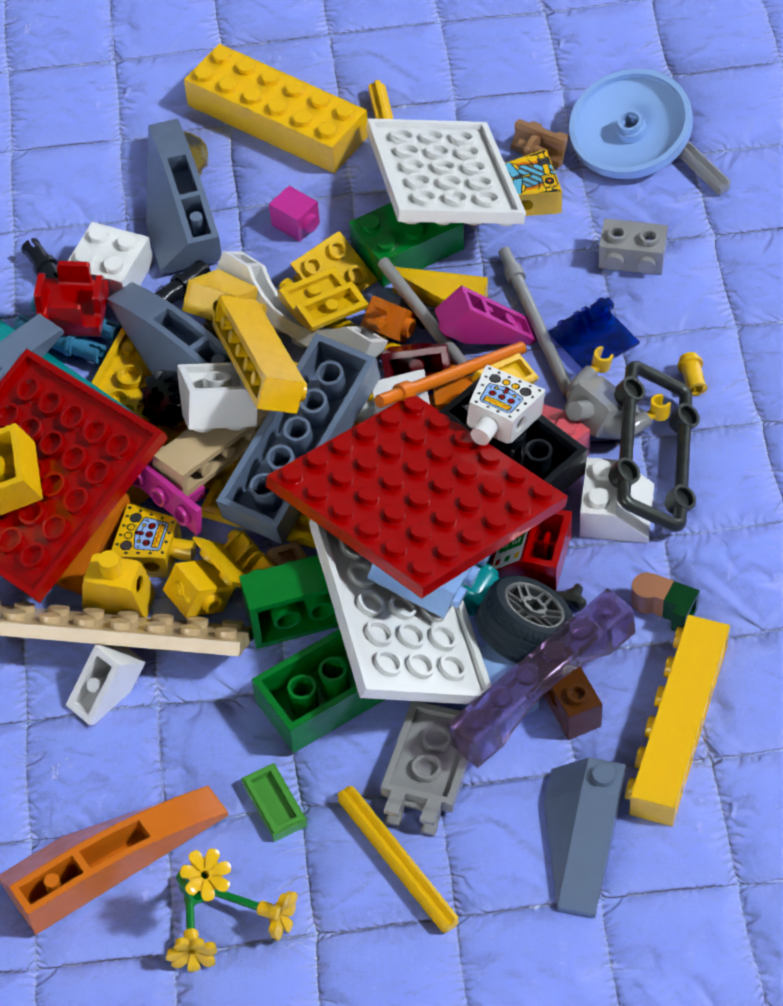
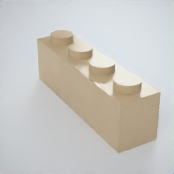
(200, 456)

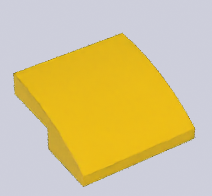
(322, 299)

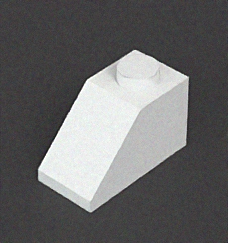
(104, 681)

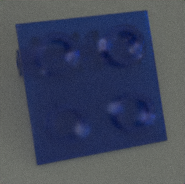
(590, 329)

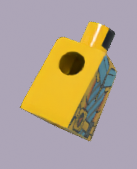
(536, 183)

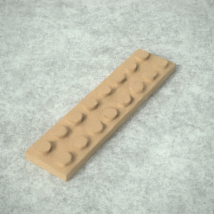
(124, 629)

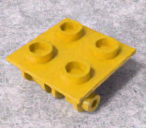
(338, 253)
(234, 557)

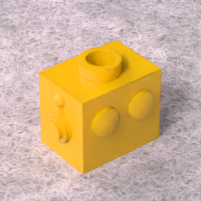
(197, 588)

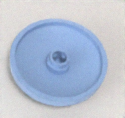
(631, 123)

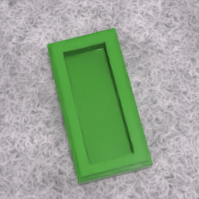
(274, 802)

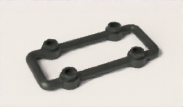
(625, 470)

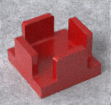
(74, 299)

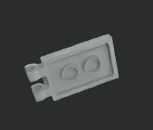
(424, 768)

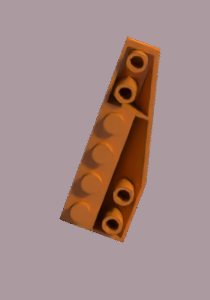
(103, 855)

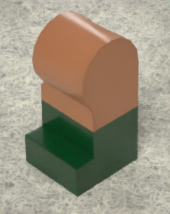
(664, 598)

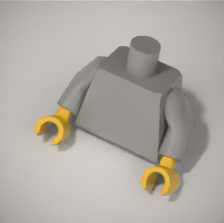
(593, 402)

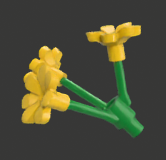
(202, 883)

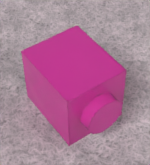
(294, 213)

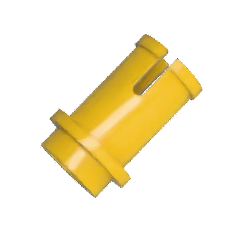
(691, 367)

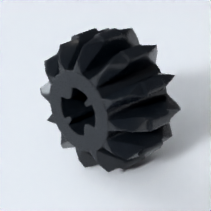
(162, 398)

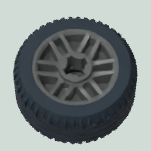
(520, 616)

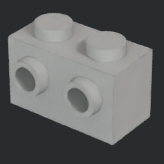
(633, 249)

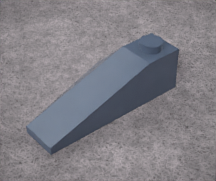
(581, 824)

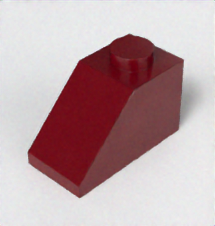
(414, 357)

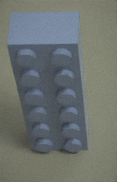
(337, 390)

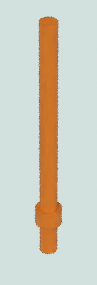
(408, 389)

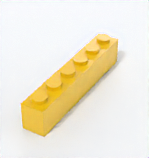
(258, 355)
(679, 720)

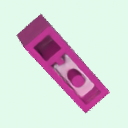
(480, 320)

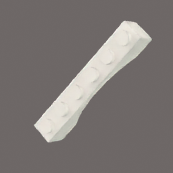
(281, 319)

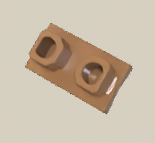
(533, 138)

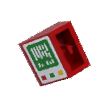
(538, 552)

